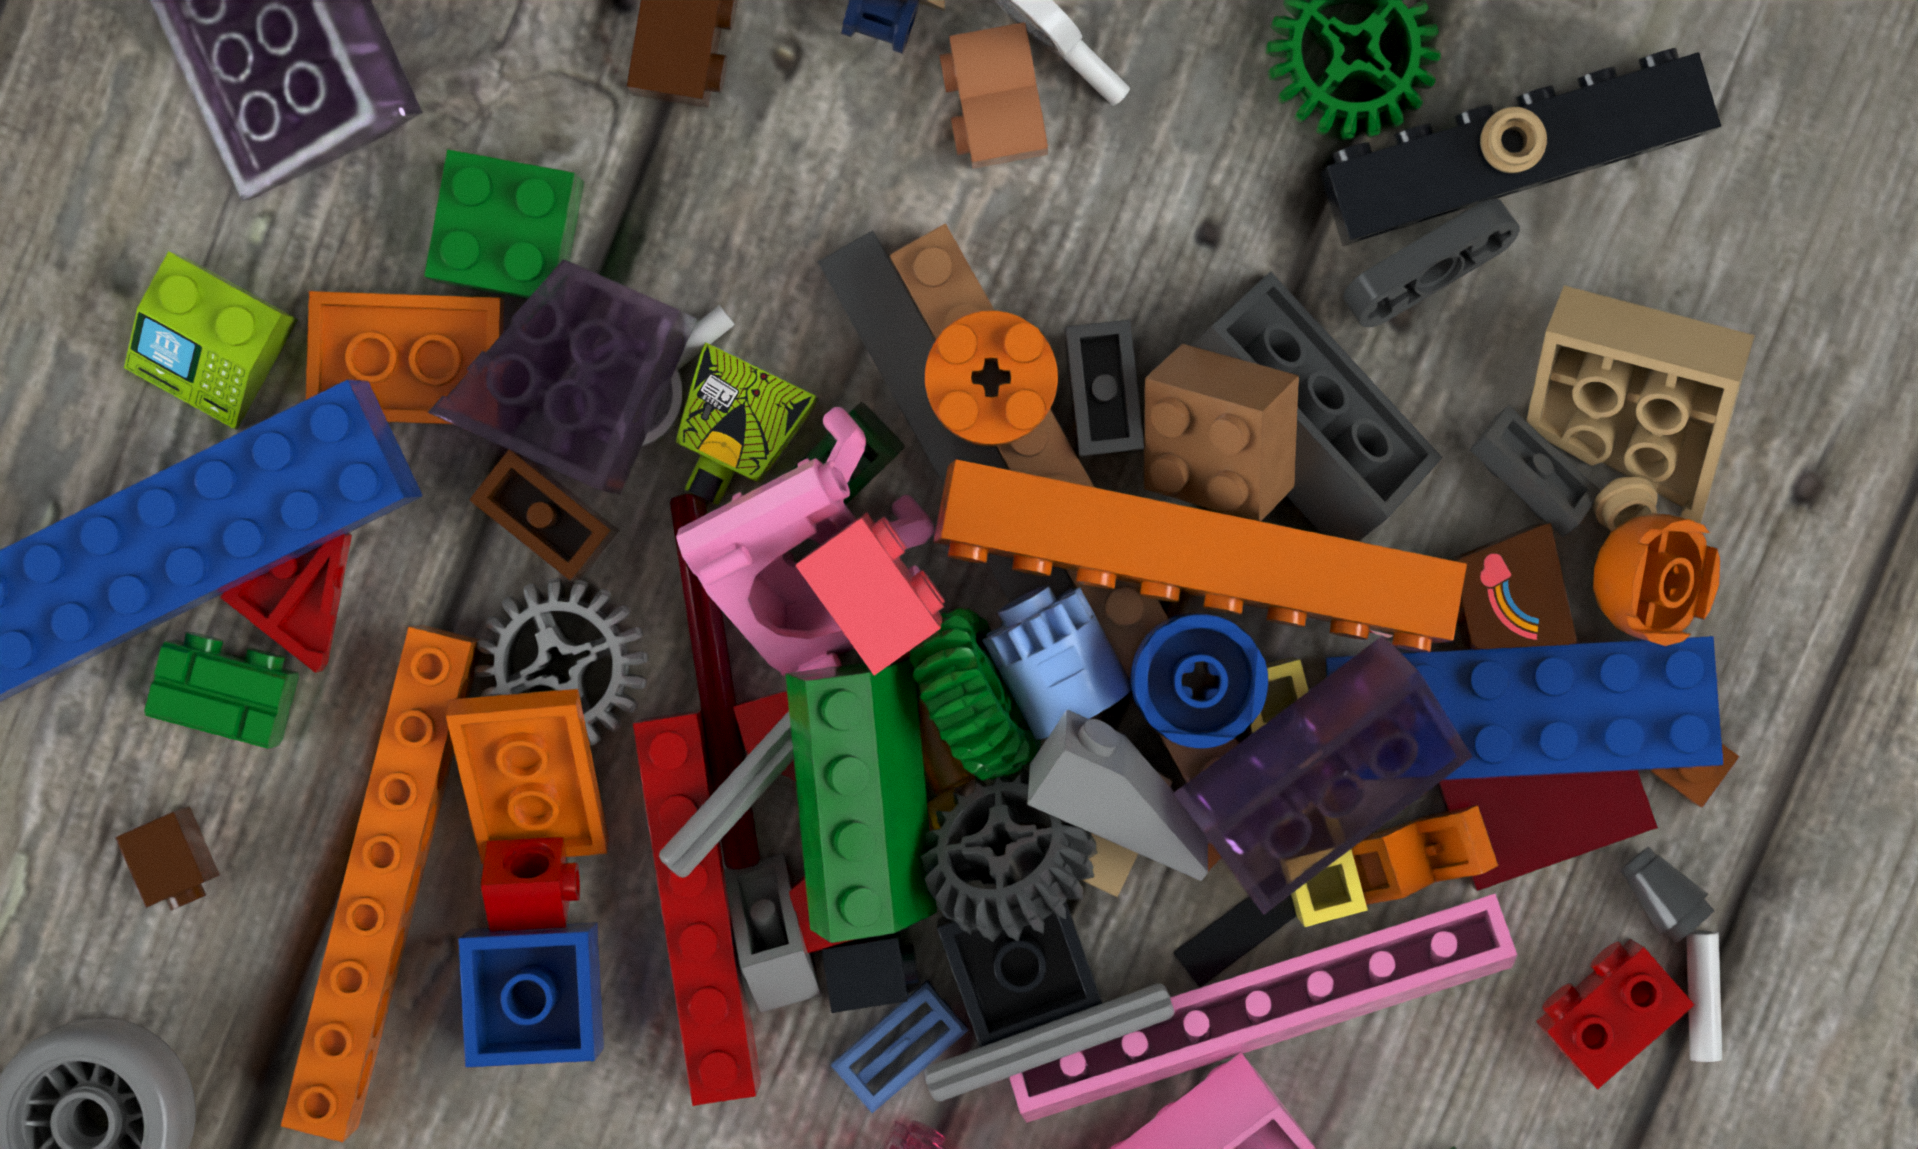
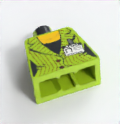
(737, 421)

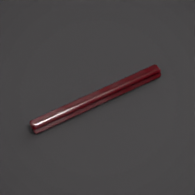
(714, 688)

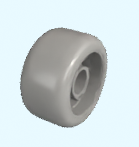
(101, 1060)

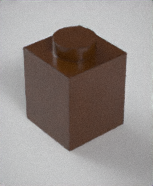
(168, 859)

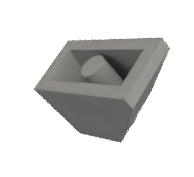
(769, 935)

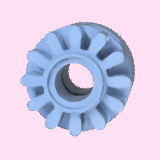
(1055, 658)

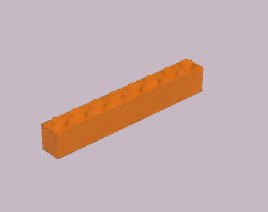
(1198, 554)

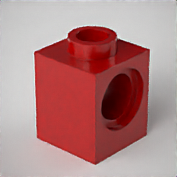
(528, 884)

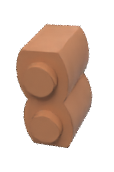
(996, 96)

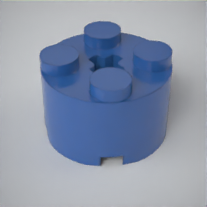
(1222, 709)

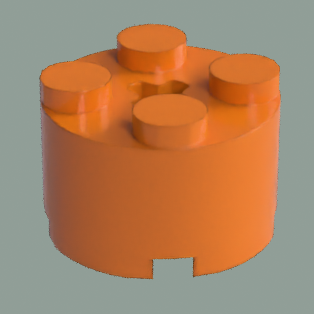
(1018, 351)

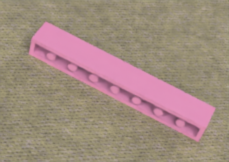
(1280, 1005)

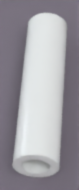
(1704, 992)

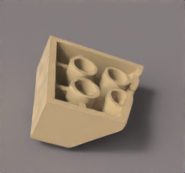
(1639, 392)

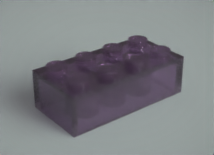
(1323, 774)

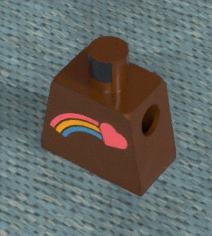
(1515, 593)

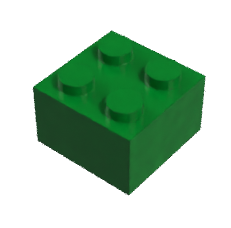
(501, 224)

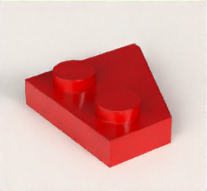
(298, 601)

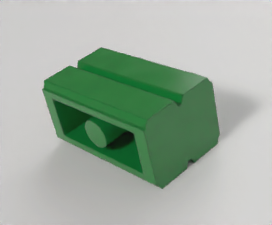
(222, 691)

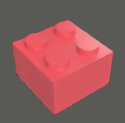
(872, 591)

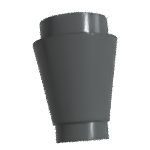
(1666, 895)

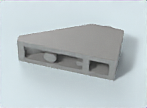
(1109, 789)

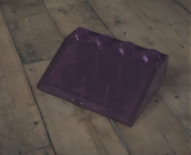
(288, 81)

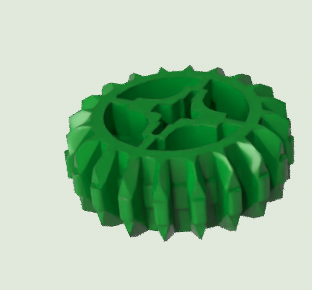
(1373, 73)
(971, 698)

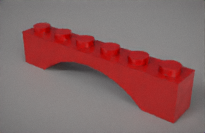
(697, 916)

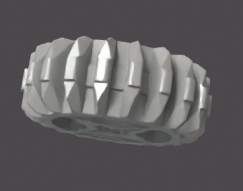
(553, 636)

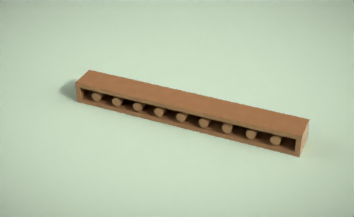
(948, 290)

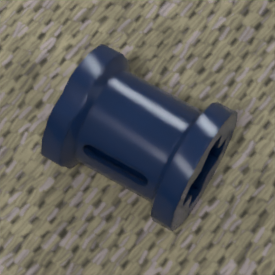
(881, 20)

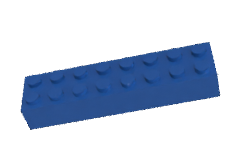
(197, 531)

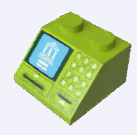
(205, 339)

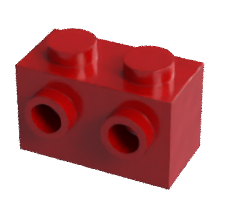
(1613, 1011)

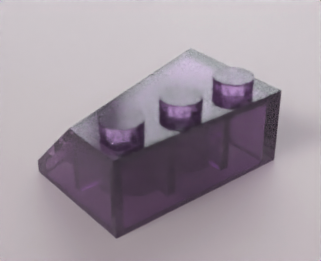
(574, 377)

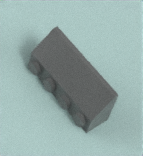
(1351, 441)

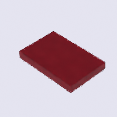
(1551, 816)

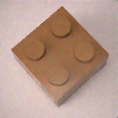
(1220, 432)

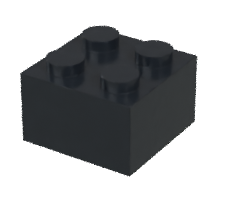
(1021, 982)

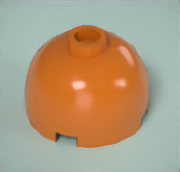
(1656, 577)

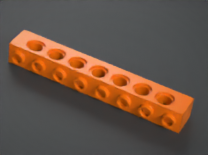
(380, 886)

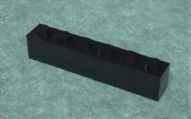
(1584, 128)

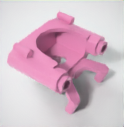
(747, 561)

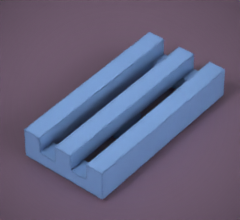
(940, 1011)

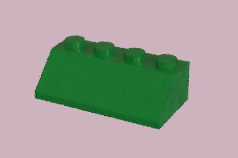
(860, 798)

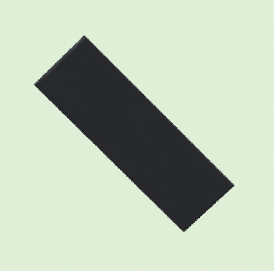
(1231, 938)

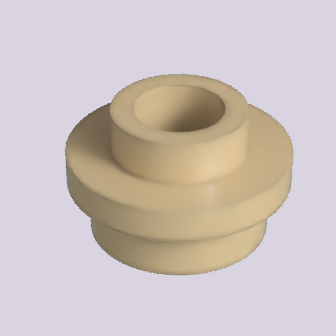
(1533, 137)
(1624, 500)

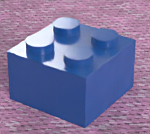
(531, 995)

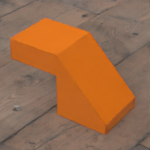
(1422, 853)

